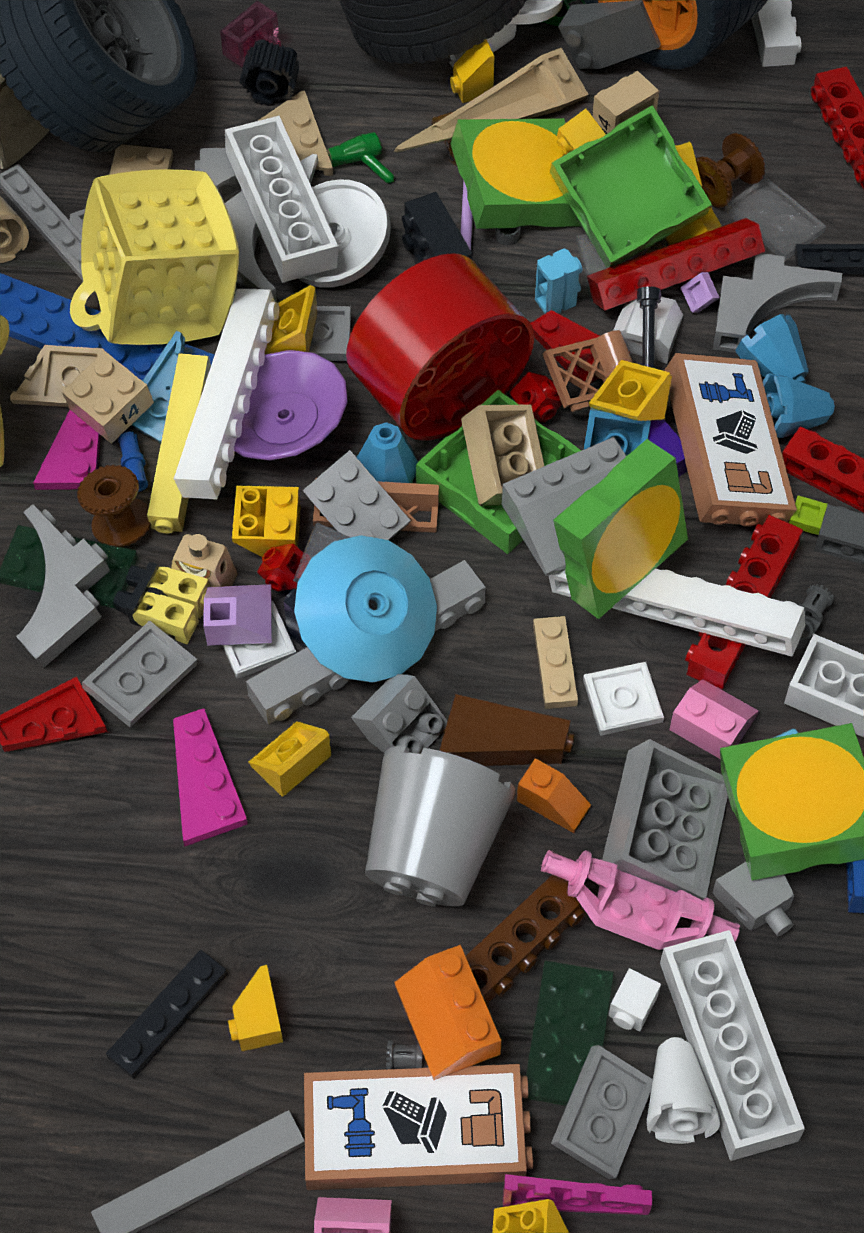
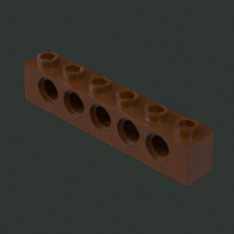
(524, 919)

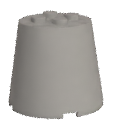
(434, 824)

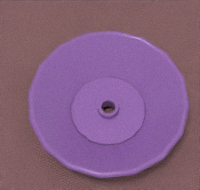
(292, 407)

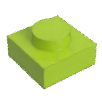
(808, 514)

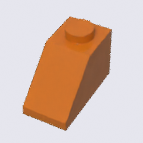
(552, 796)

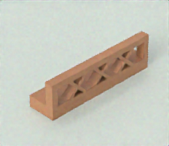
(408, 497)

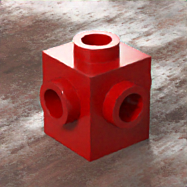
(539, 393)
(280, 566)

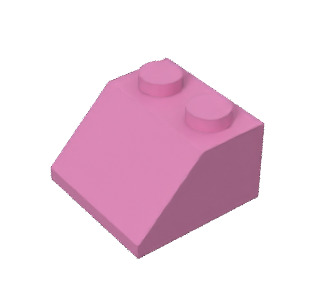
(711, 718)
(352, 1215)

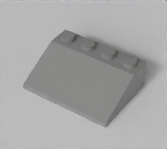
(546, 492)
(667, 819)

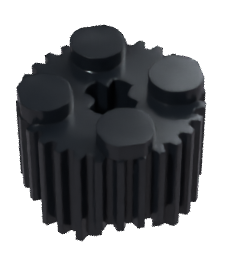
(269, 72)

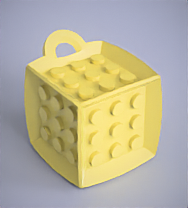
(156, 257)

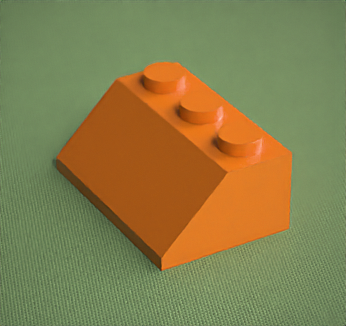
(448, 1013)

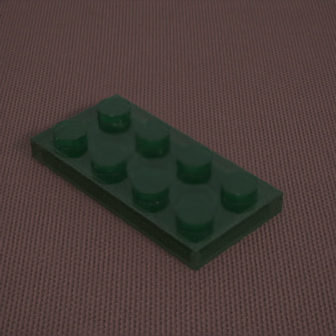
(26, 566)
(566, 1026)

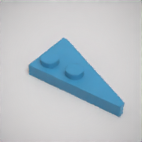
(160, 384)

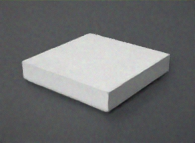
(251, 658)
(623, 698)

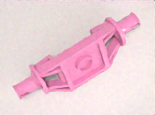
(636, 905)

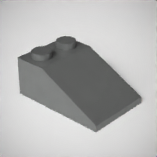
(607, 33)

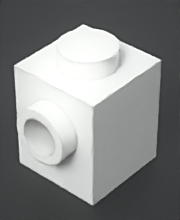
(634, 1000)

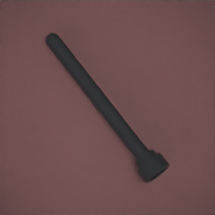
(648, 299)

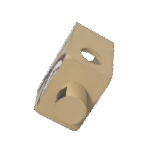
(205, 559)

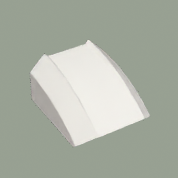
(667, 323)

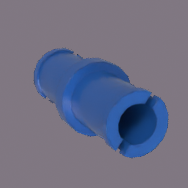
(133, 458)

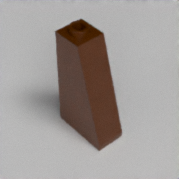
(504, 734)

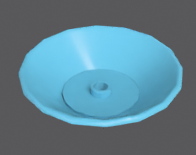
(337, 616)

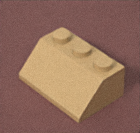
(500, 447)

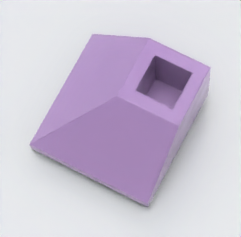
(238, 615)

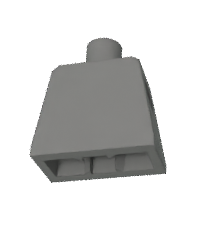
(756, 900)

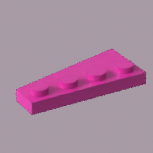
(577, 1196)

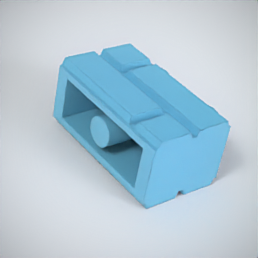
(557, 281)

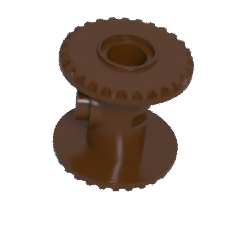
(739, 161)
(111, 498)

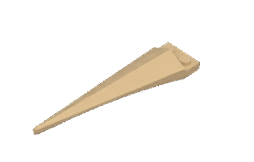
(532, 91)

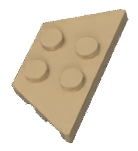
(303, 130)
(52, 374)

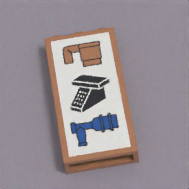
(729, 440)
(415, 1129)

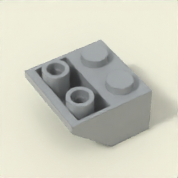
(400, 716)

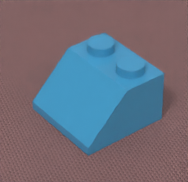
(626, 431)

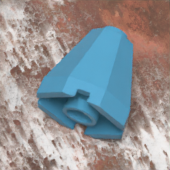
(776, 348)
(796, 404)
(388, 455)

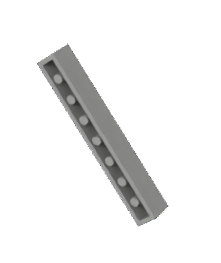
(303, 679)

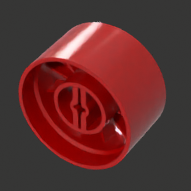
(438, 345)

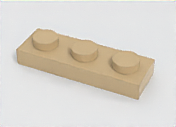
(555, 662)

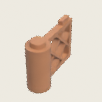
(607, 353)

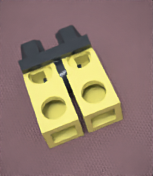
(165, 598)

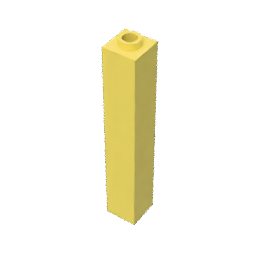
(166, 504)

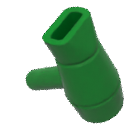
(364, 149)

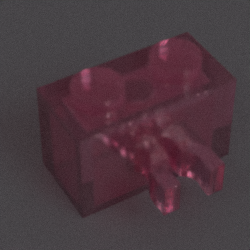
(250, 26)

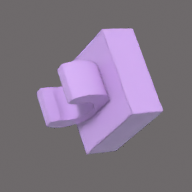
(700, 292)

